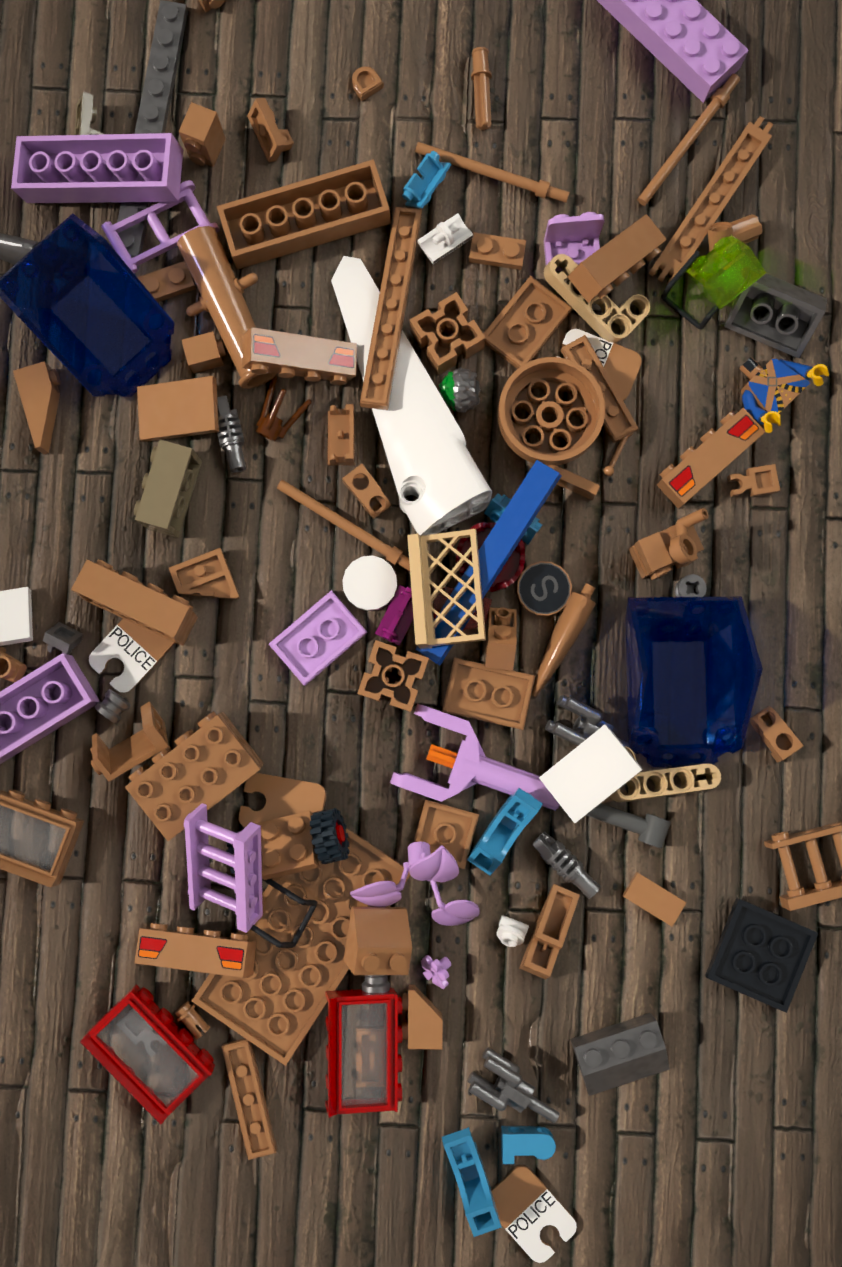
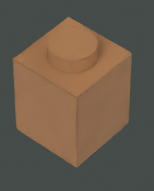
(204, 352)

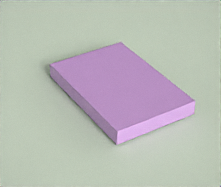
(318, 638)

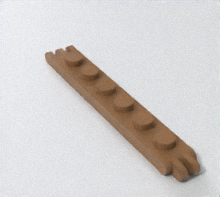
(713, 199)

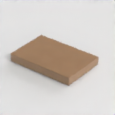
(526, 323)
(178, 409)
(488, 694)

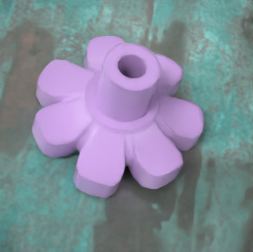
(436, 970)

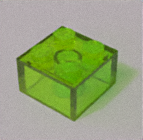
(726, 271)

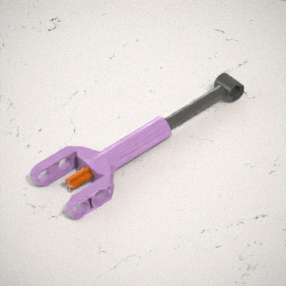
(473, 767)

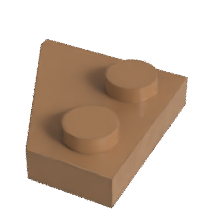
(205, 576)

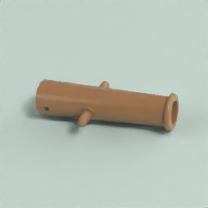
(221, 295)

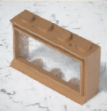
(36, 838)

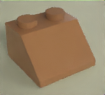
(378, 941)

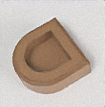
(366, 82)

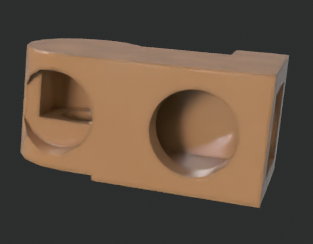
(366, 491)
(775, 734)

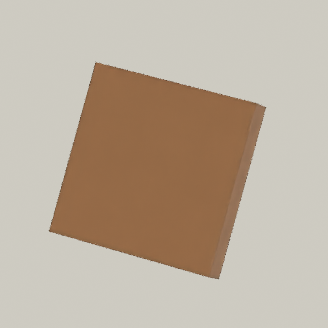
(447, 827)

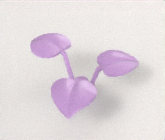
(422, 866)

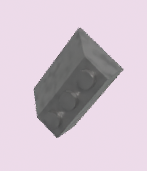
(777, 314)
(620, 1053)

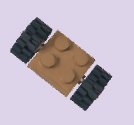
(294, 841)

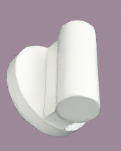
(511, 931)

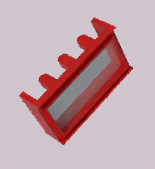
(363, 1052)
(148, 1053)

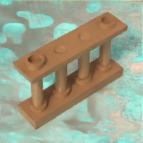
(824, 889)

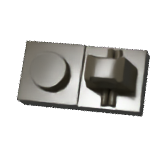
(85, 115)

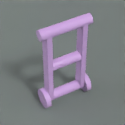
(166, 244)

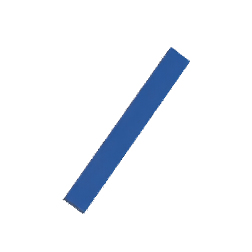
(498, 548)

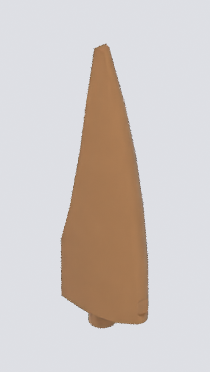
(565, 634)

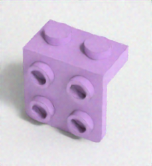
(573, 236)

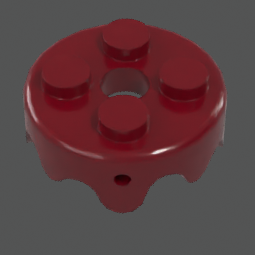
(512, 568)

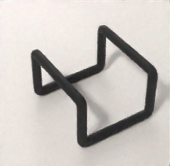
(683, 313)
(312, 903)

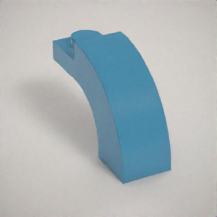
(504, 830)
(472, 1182)

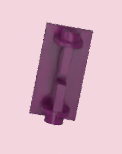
(397, 617)

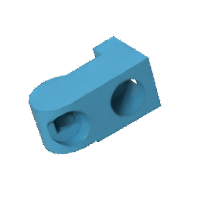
(526, 1141)

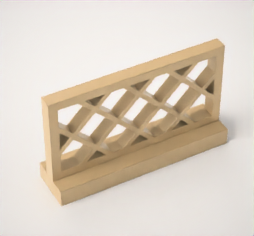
(422, 592)

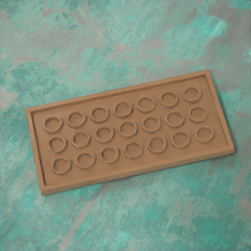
(291, 983)

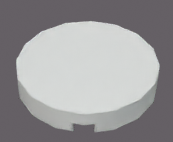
(369, 583)

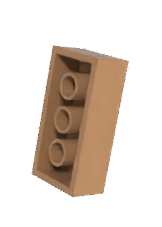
(135, 602)

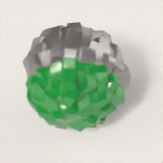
(460, 390)

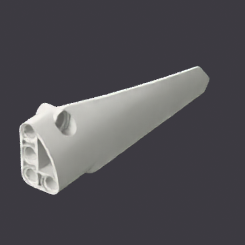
(418, 429)

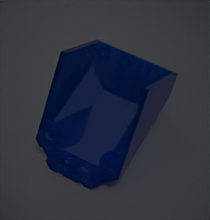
(90, 310)
(689, 678)

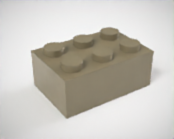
(167, 488)

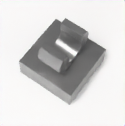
(62, 638)

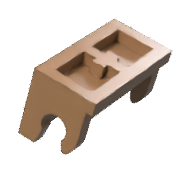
(341, 435)

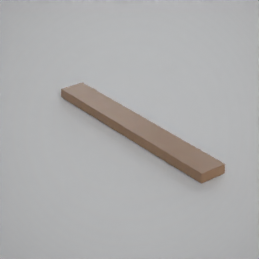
(391, 309)

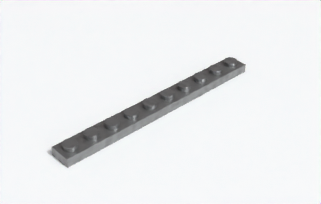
(156, 101)

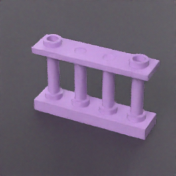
(245, 861)

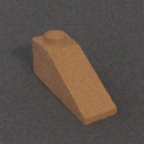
(40, 401)

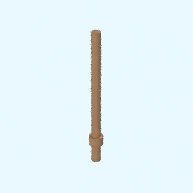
(718, 101)
(540, 188)
(393, 555)

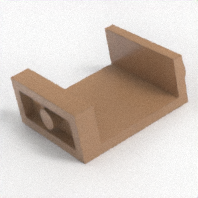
(132, 750)

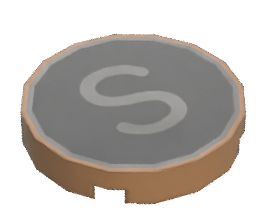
(544, 588)

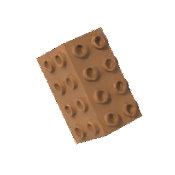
(197, 771)

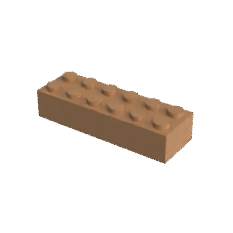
(304, 214)

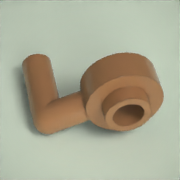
(682, 546)

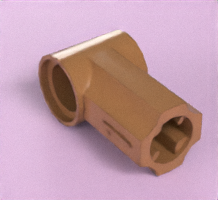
(743, 229)

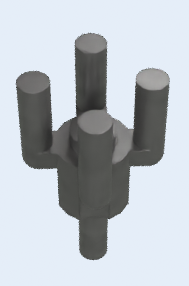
(585, 725)
(508, 1088)

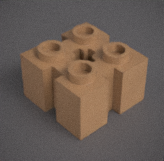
(452, 319)
(653, 555)
(384, 661)

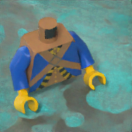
(775, 387)

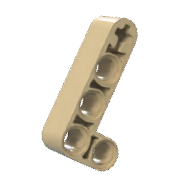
(610, 311)
(664, 782)

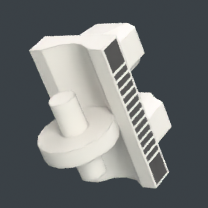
(445, 238)

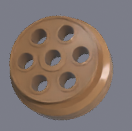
(552, 376)

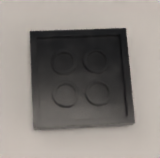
(761, 955)

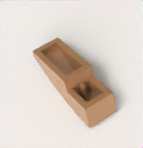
(549, 932)

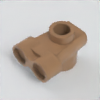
(10, 668)

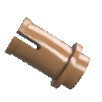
(191, 1018)

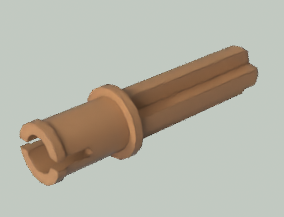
(481, 77)

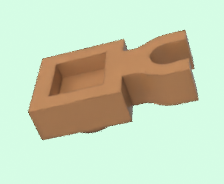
(758, 481)

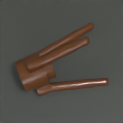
(270, 425)

